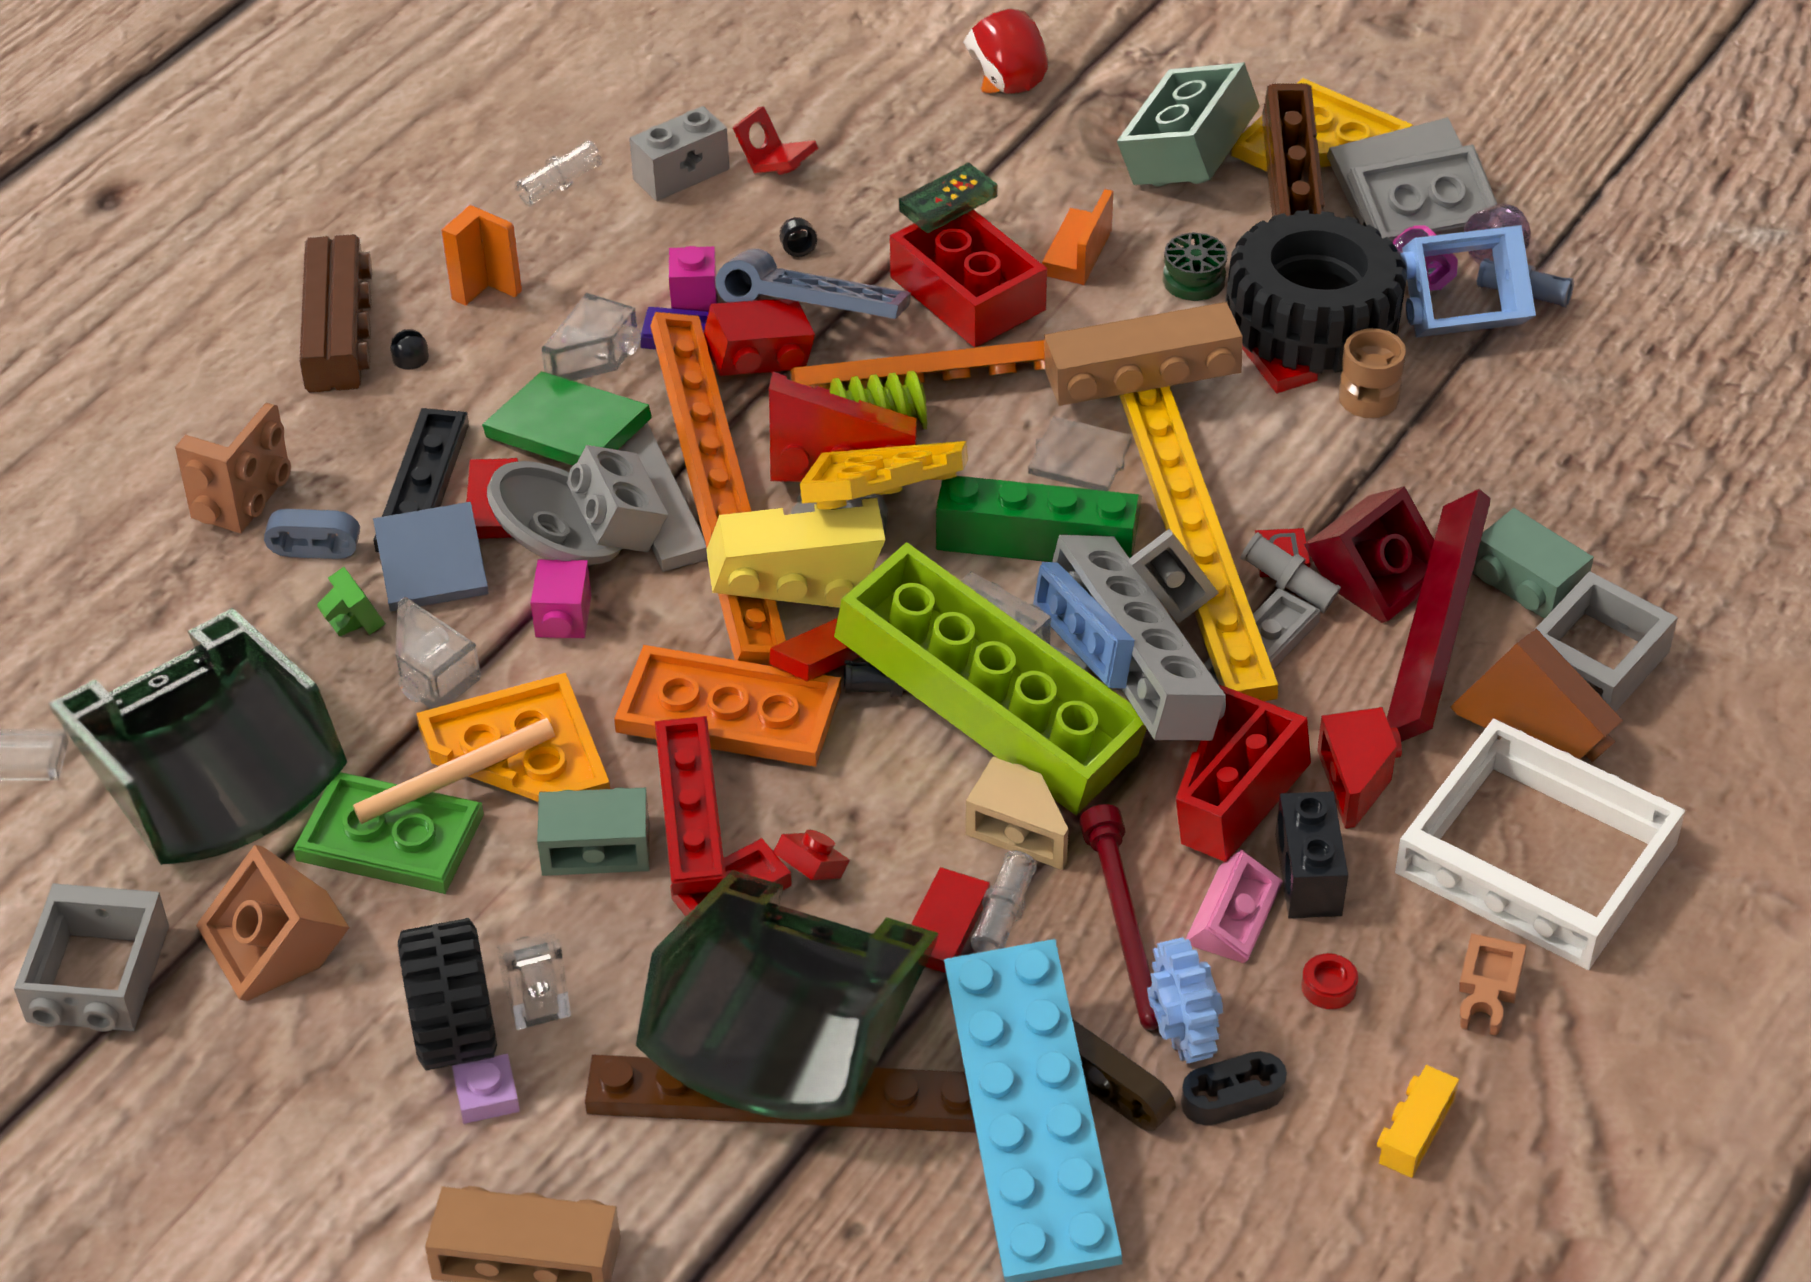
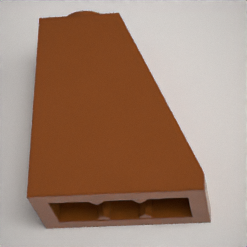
(1542, 697)

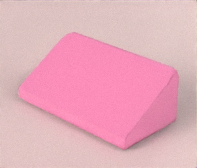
(1235, 908)

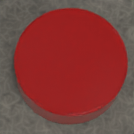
(1329, 981)

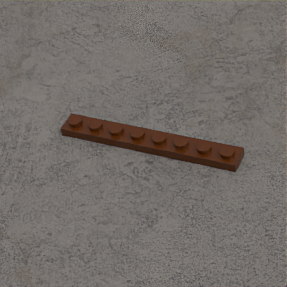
(889, 1101)

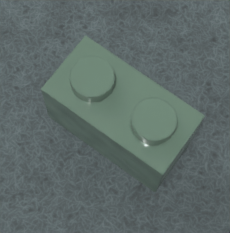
(1530, 562)
(593, 831)

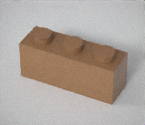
(520, 1238)

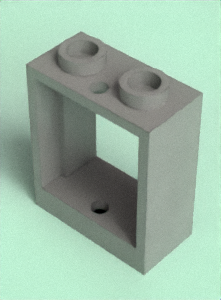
(1622, 612)
(78, 912)

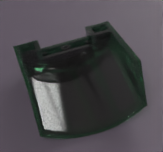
(208, 742)
(776, 1001)

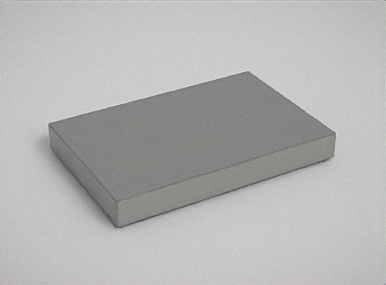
(1393, 145)
(1422, 189)

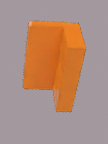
(1080, 241)
(480, 254)

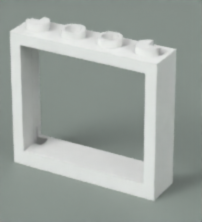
(1508, 899)

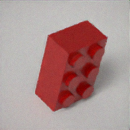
(969, 276)

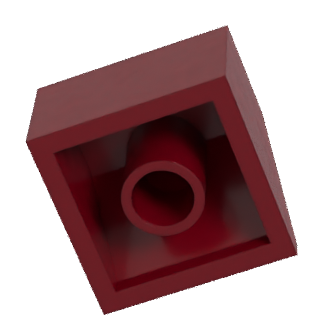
(1376, 553)

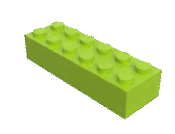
(990, 676)

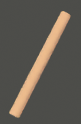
(453, 770)

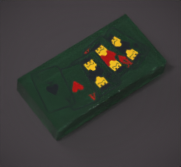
(948, 197)

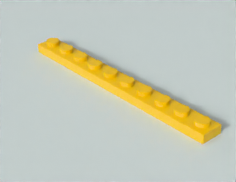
(1188, 511)

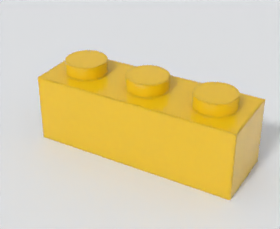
(1417, 1120)

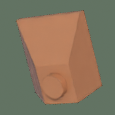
(270, 925)

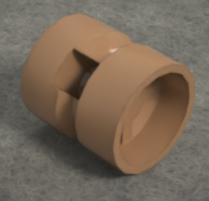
(1372, 373)

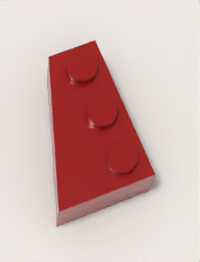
(814, 422)
(1240, 773)

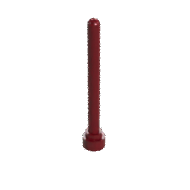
(1103, 831)

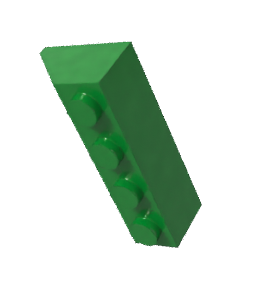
(1027, 518)

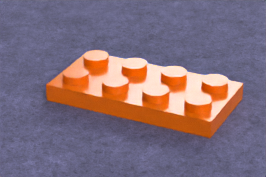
(746, 704)

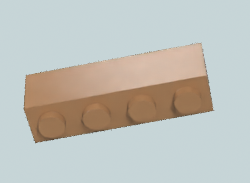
(1143, 353)

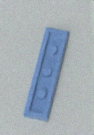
(1084, 625)

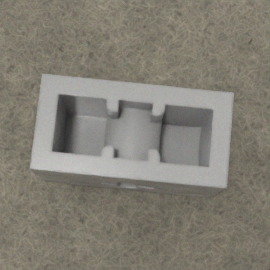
(679, 153)

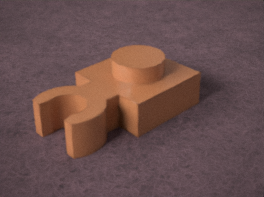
(1490, 975)

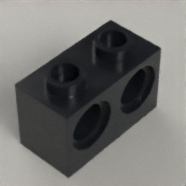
(1311, 855)

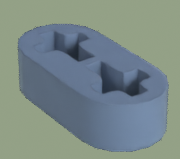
(312, 533)

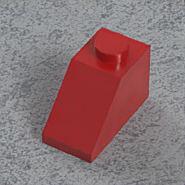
(1358, 759)

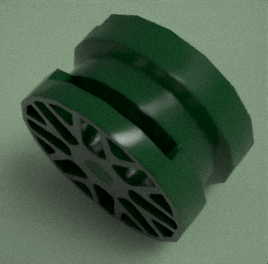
(1197, 269)

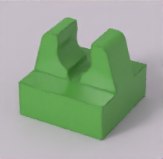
(348, 606)

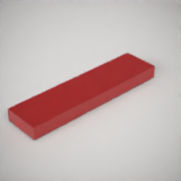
(690, 805)

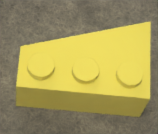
(795, 556)

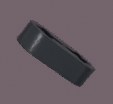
(1234, 1090)

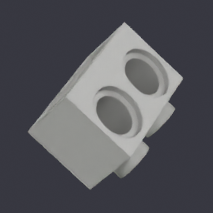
(617, 498)

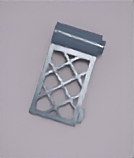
(757, 274)

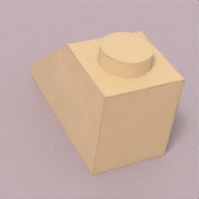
(1017, 813)

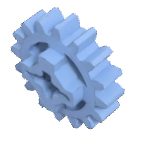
(1185, 1000)

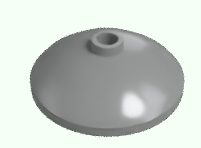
(542, 513)

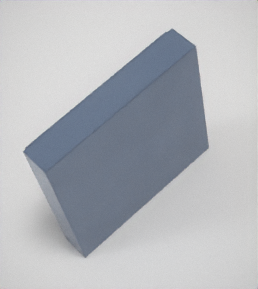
(431, 555)

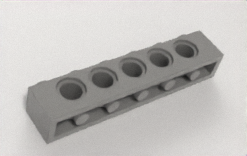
(1165, 675)

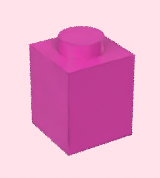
(692, 278)
(561, 598)

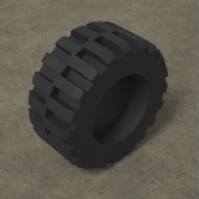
(1311, 285)

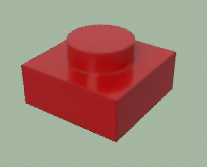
(812, 855)

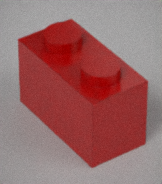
(758, 336)

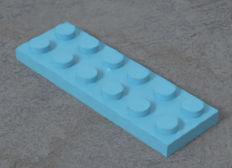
(1032, 1113)

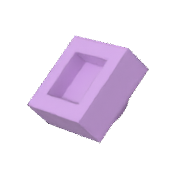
(485, 1088)

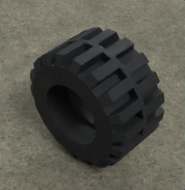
(447, 994)

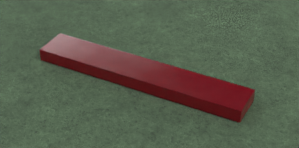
(1438, 615)

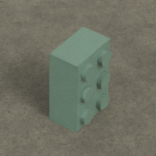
(1188, 124)

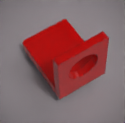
(772, 154)

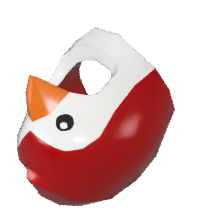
(1009, 52)

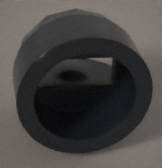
(795, 240)
(409, 349)

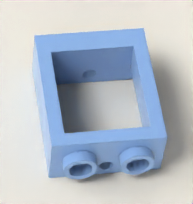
(1511, 277)

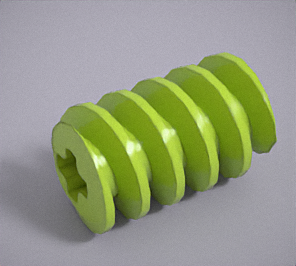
(905, 398)

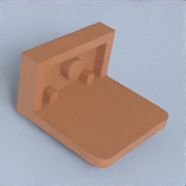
(235, 481)

